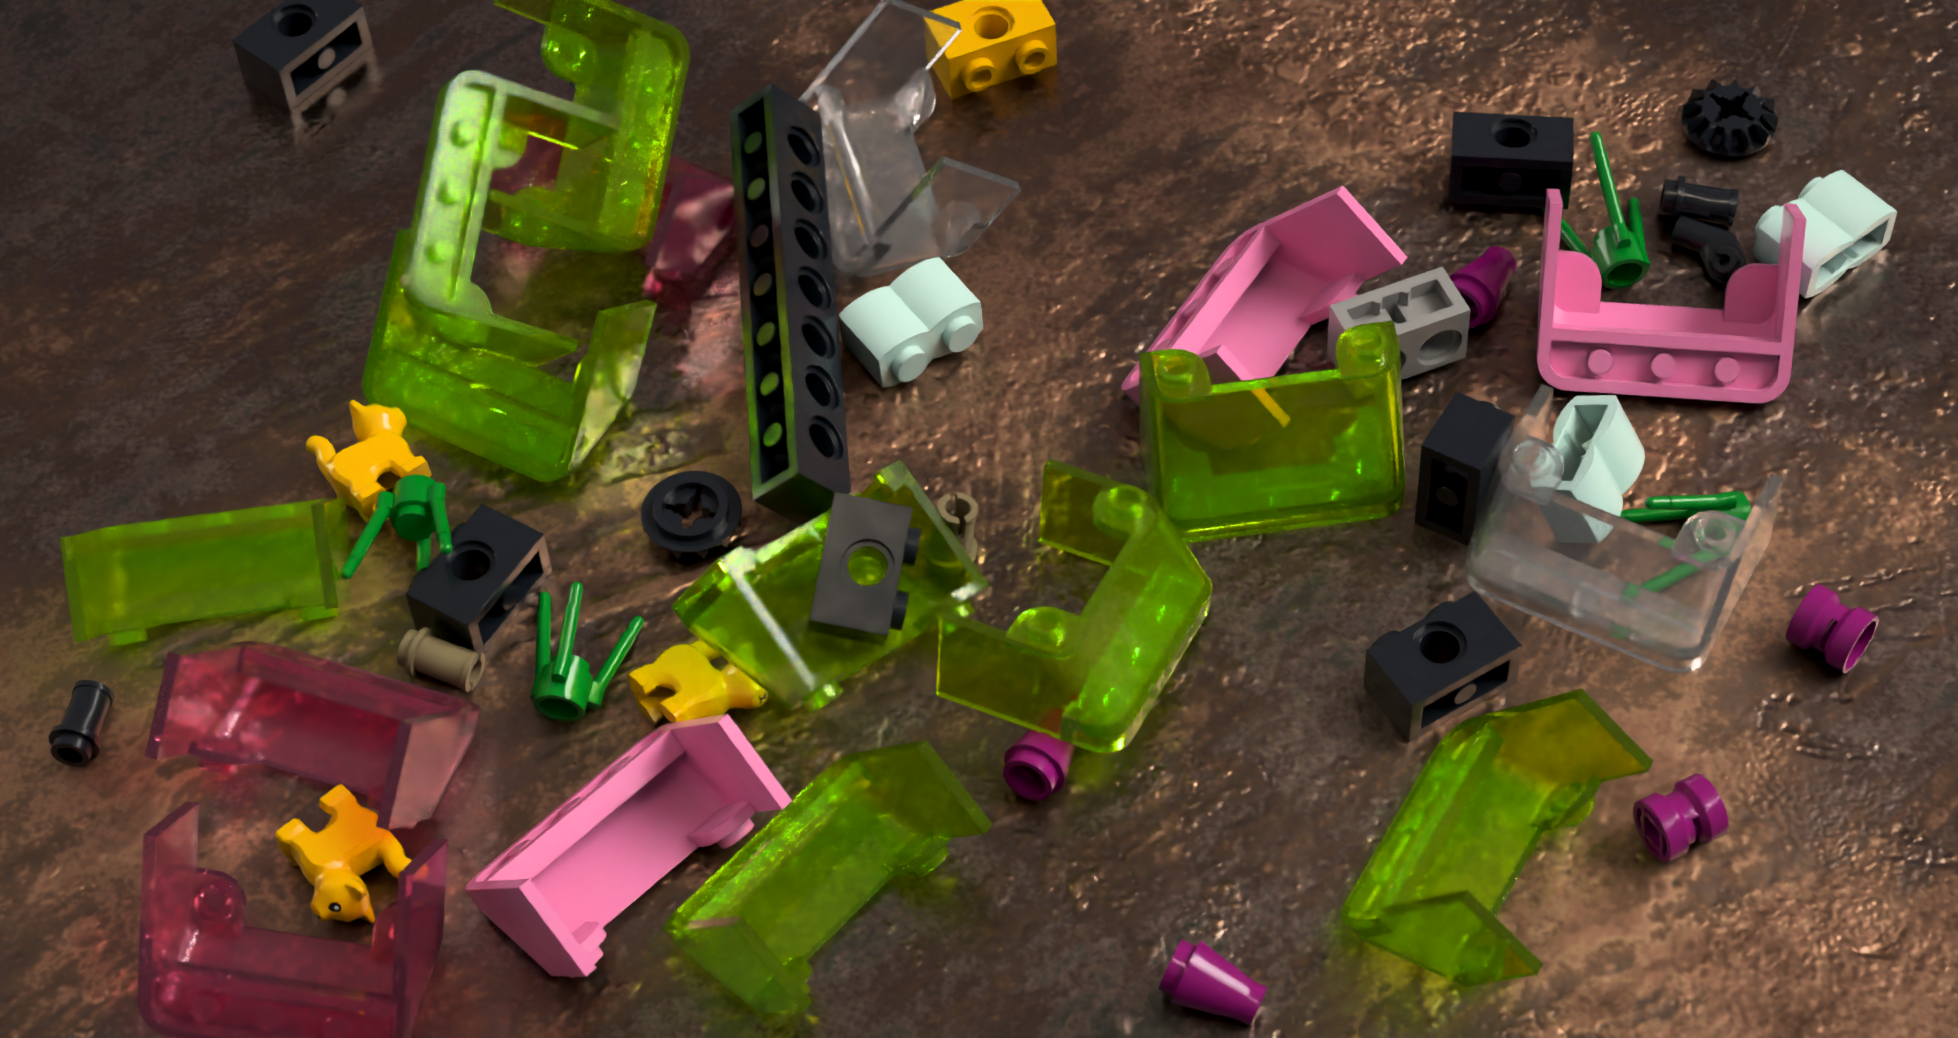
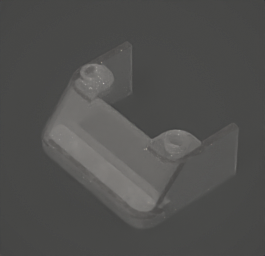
(878, 192)
(1602, 572)

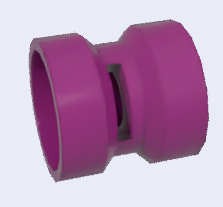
(1832, 628)
(1680, 818)

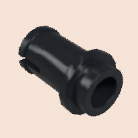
(1698, 202)
(77, 736)

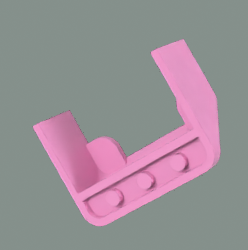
(1275, 287)
(1662, 349)
(621, 835)

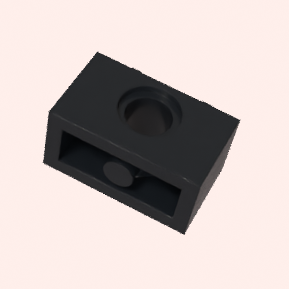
(301, 47)
(1510, 159)
(1459, 465)
(856, 530)
(481, 582)
(1423, 694)

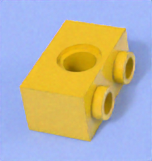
(995, 43)

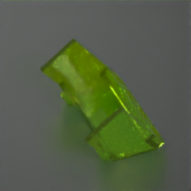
(476, 129)
(613, 188)
(496, 402)
(207, 568)
(1095, 671)
(1473, 827)
(818, 865)

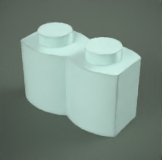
(1841, 232)
(911, 322)
(1598, 451)

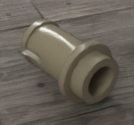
(961, 519)
(427, 655)

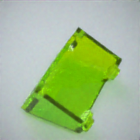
(1275, 446)
(760, 602)

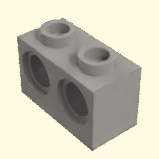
(1427, 317)

